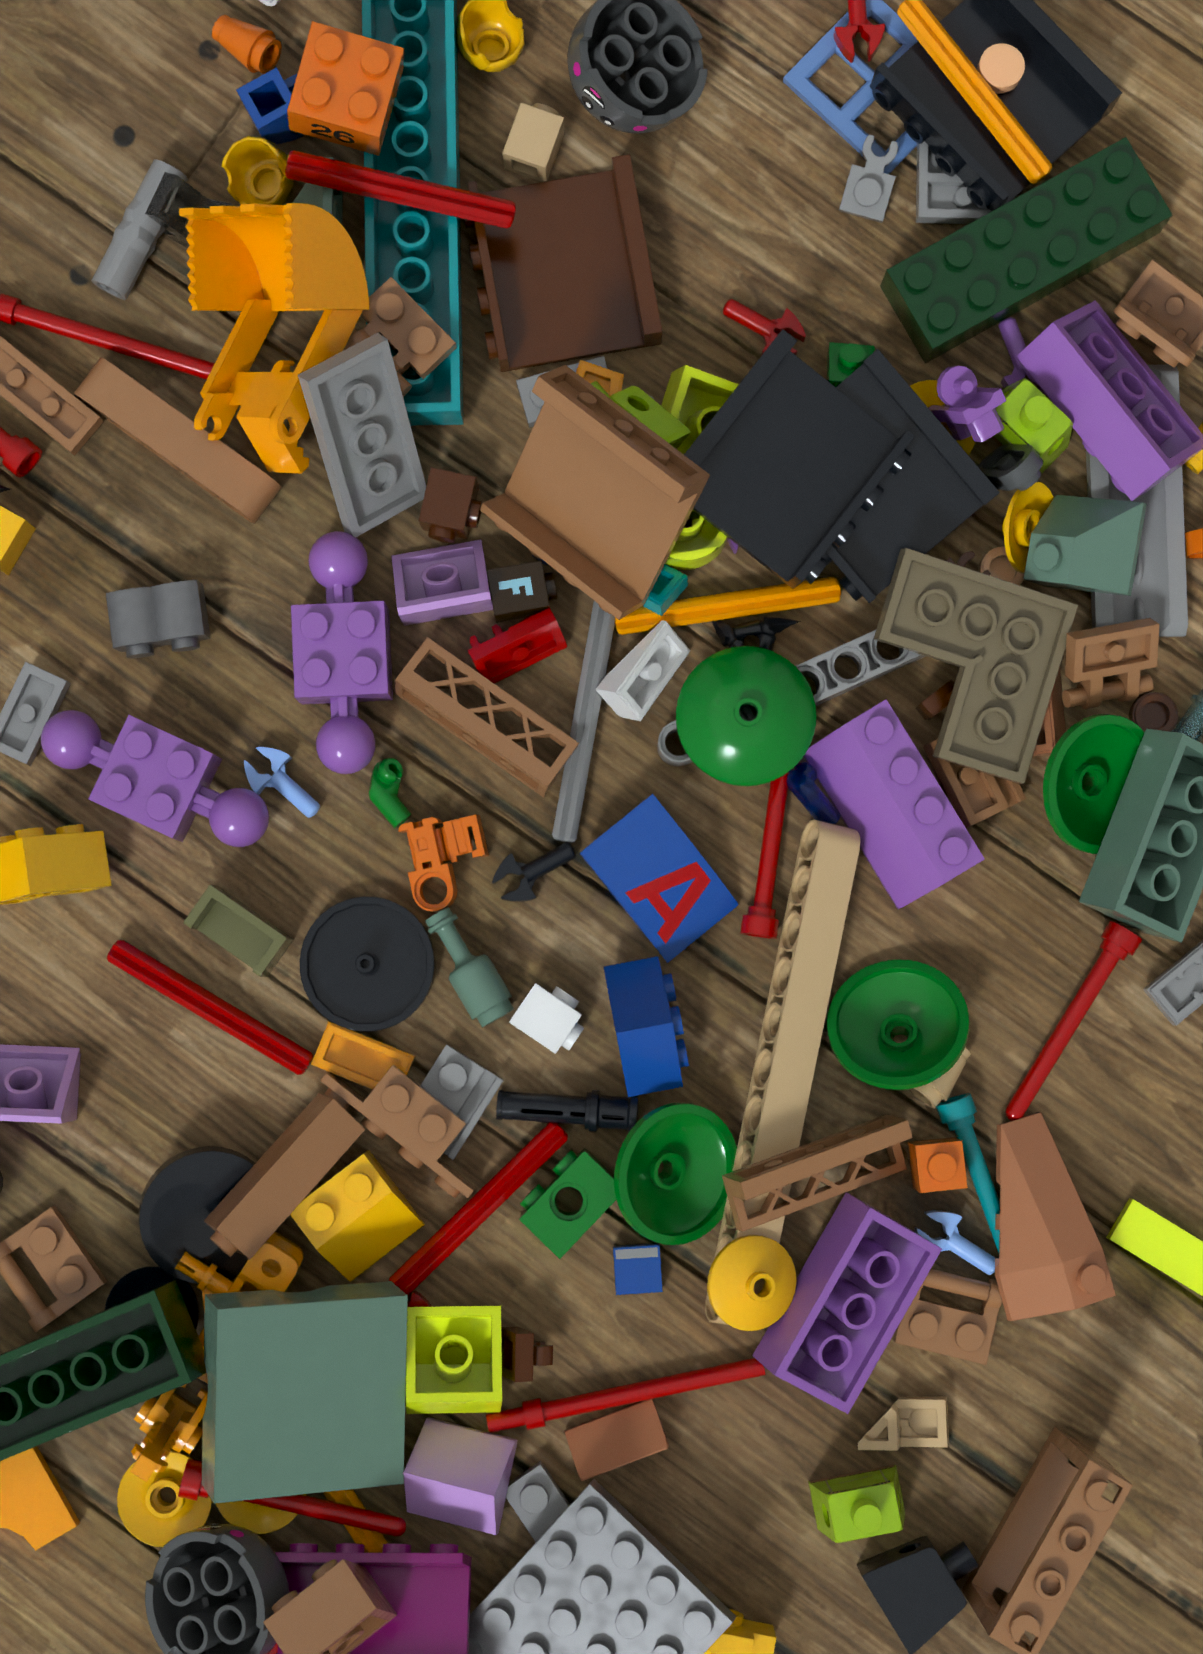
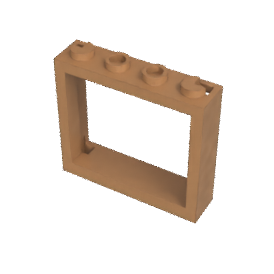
(1044, 1542)

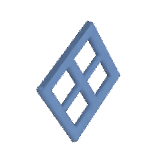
(843, 118)

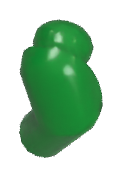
(384, 791)

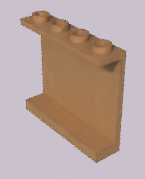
(597, 494)

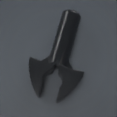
(532, 870)

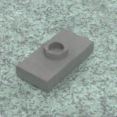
(1180, 987)

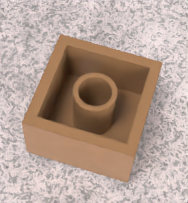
(331, 1613)

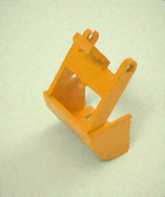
(262, 264)

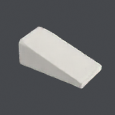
(643, 672)

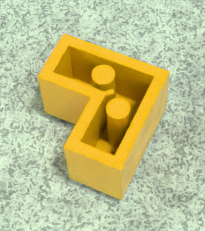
(52, 864)

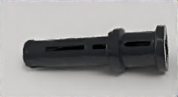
(593, 1111)

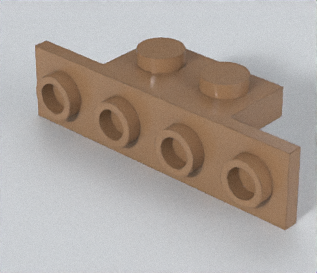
(409, 1117)

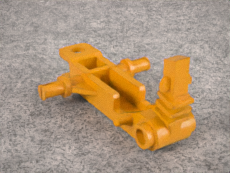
(172, 1420)

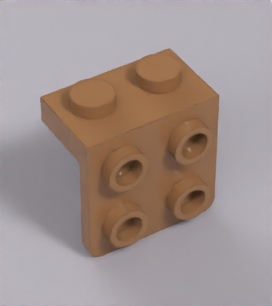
(1165, 313)

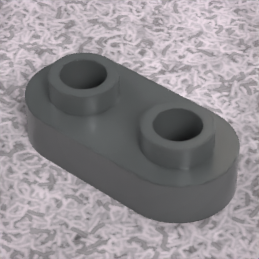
(1012, 467)

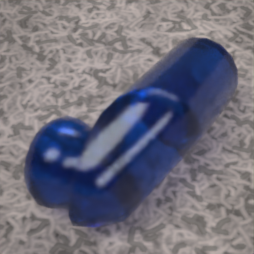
(802, 784)

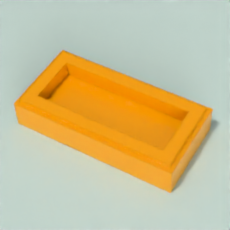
(358, 1056)

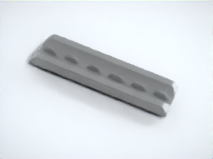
(1160, 570)

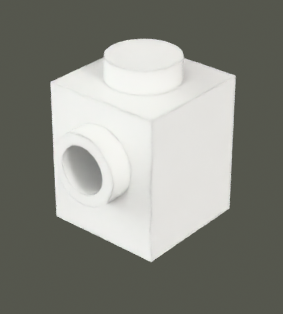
(549, 1018)

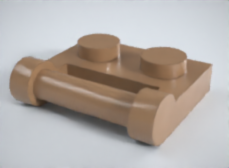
(60, 1262)
(950, 1328)

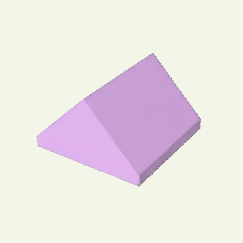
(441, 582)
(39, 1083)
(459, 1475)

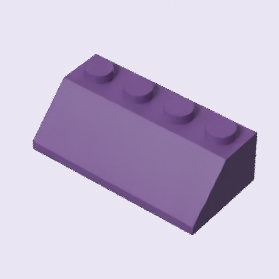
(1112, 399)
(893, 804)
(847, 1303)

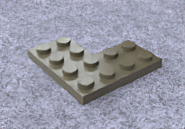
(1006, 651)

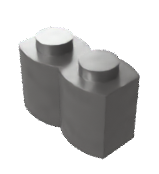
(158, 617)

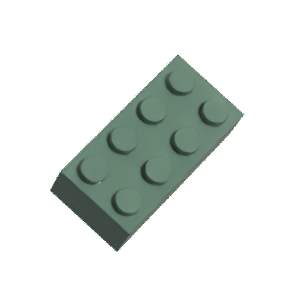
(1153, 846)

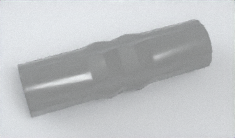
(133, 238)

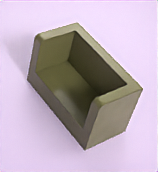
(239, 930)

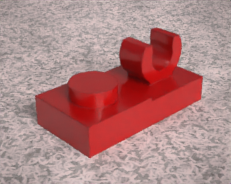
(517, 647)

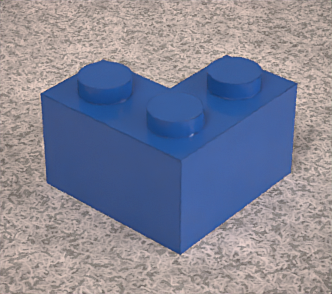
(646, 1026)

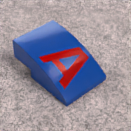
(659, 878)

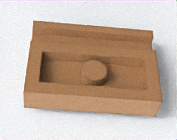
(972, 792)

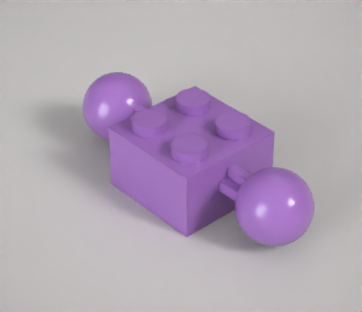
(341, 652)
(155, 778)

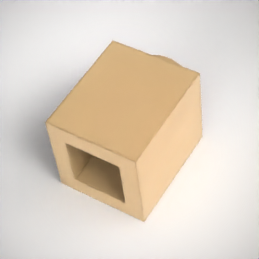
(534, 141)

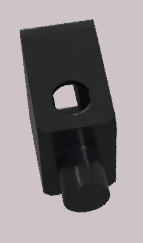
(918, 1587)

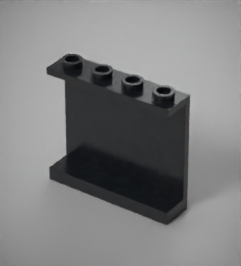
(1054, 101)
(791, 464)
(918, 504)

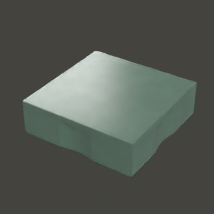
(304, 1391)

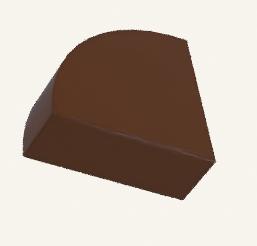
(936, 702)

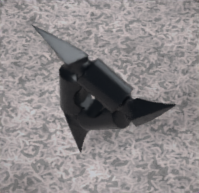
(764, 630)

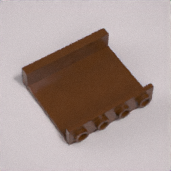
(567, 271)

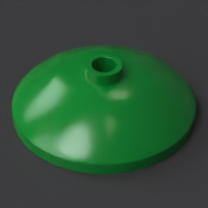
(739, 749)
(1088, 777)
(893, 1001)
(690, 1190)

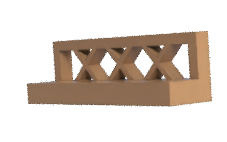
(475, 731)
(812, 1161)

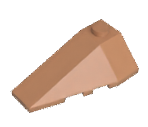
(1046, 1240)

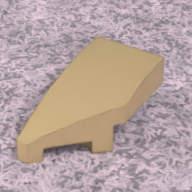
(910, 1424)

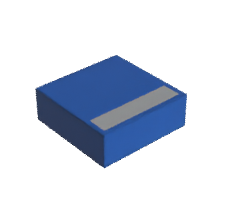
(637, 1269)

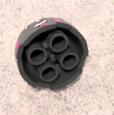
(636, 63)
(215, 1592)

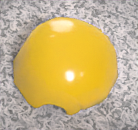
(489, 35)
(257, 172)

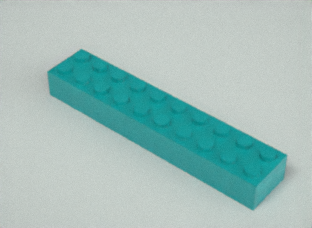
(422, 143)

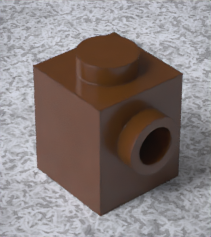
(450, 505)

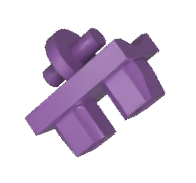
(966, 407)

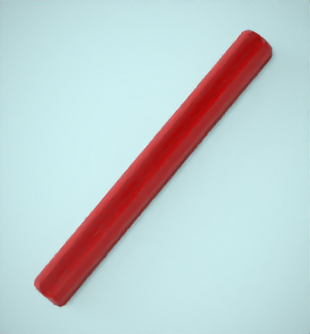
(399, 189)
(210, 1007)
(479, 1207)

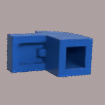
(267, 105)

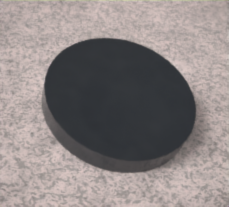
(367, 964)
(181, 1199)

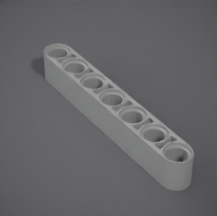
(827, 681)

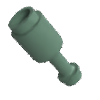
(474, 977)

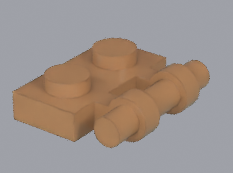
(409, 331)
(1110, 651)

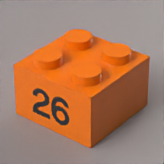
(345, 88)

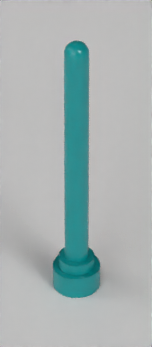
(959, 1117)

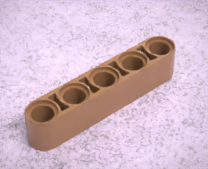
(176, 441)

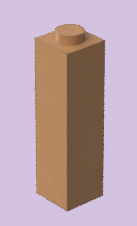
(283, 1177)

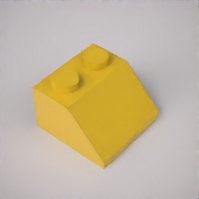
(356, 1217)

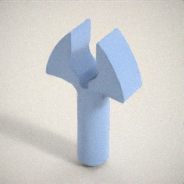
(281, 781)
(957, 1243)

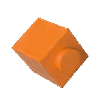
(937, 1165)

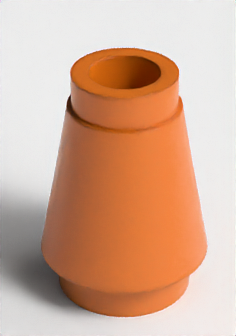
(248, 43)

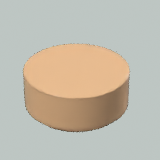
(1002, 67)
(999, 566)

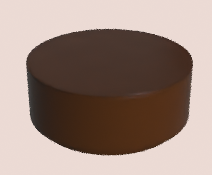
(1154, 712)

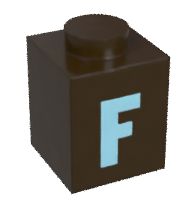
(520, 590)

